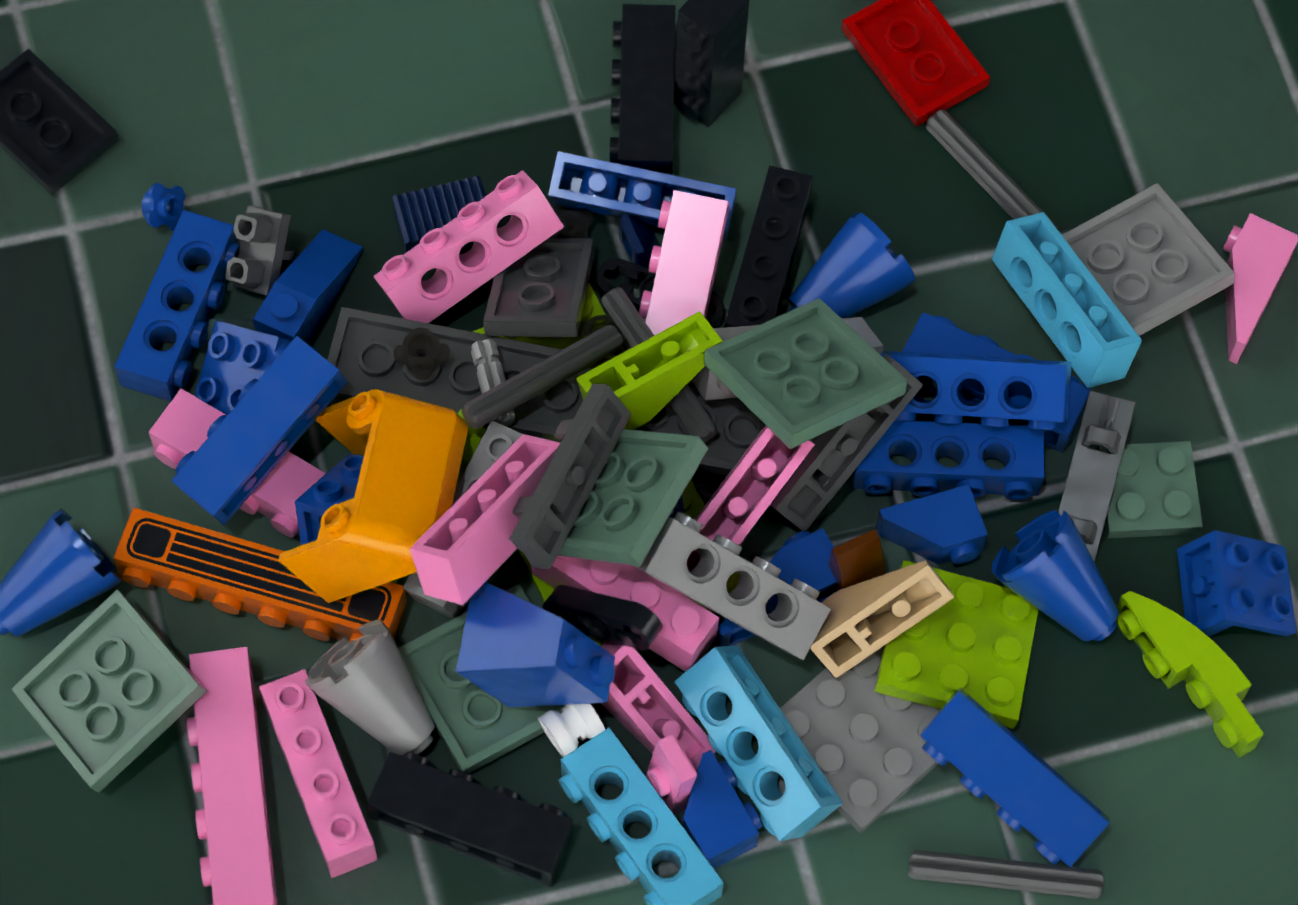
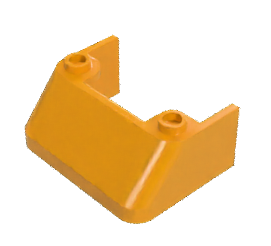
(401, 492)

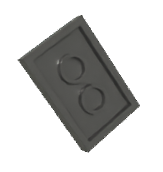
(542, 291)

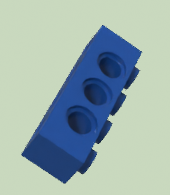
(623, 189)
(193, 242)
(1046, 379)
(969, 445)

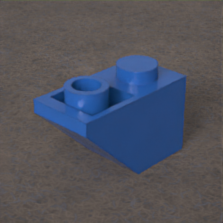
(716, 815)

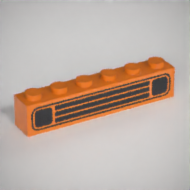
(244, 578)

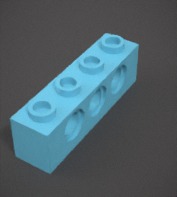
(1066, 300)
(781, 752)
(607, 762)

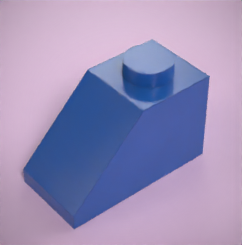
(937, 526)

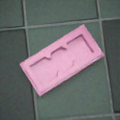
(671, 773)

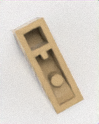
(876, 613)

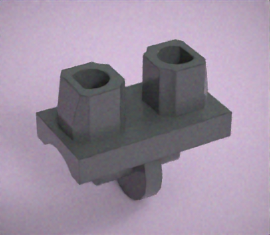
(260, 251)

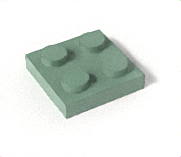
(1154, 492)

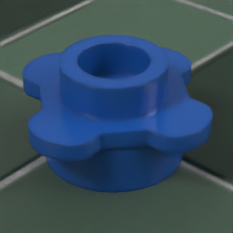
(163, 205)

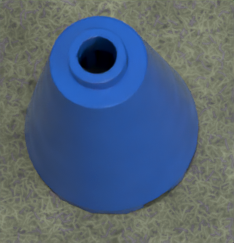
(854, 270)
(53, 576)
(1058, 576)

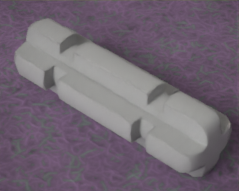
(490, 372)

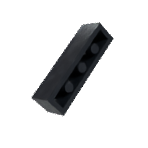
(709, 57)
(646, 87)
(471, 817)

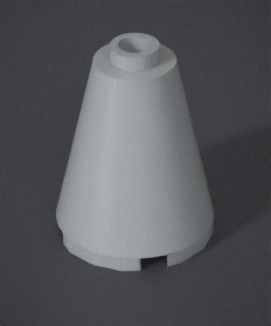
(374, 689)

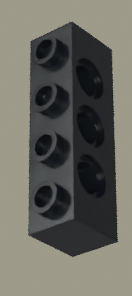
(770, 248)

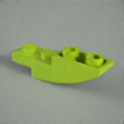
(1181, 652)

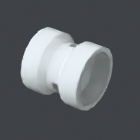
(574, 723)

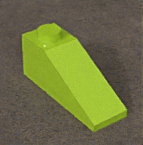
(655, 369)

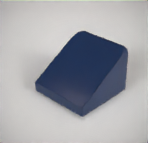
(637, 239)

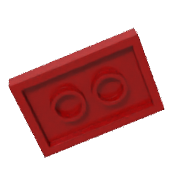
(915, 55)

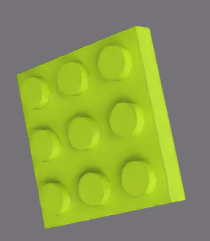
(970, 643)

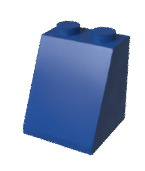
(530, 654)

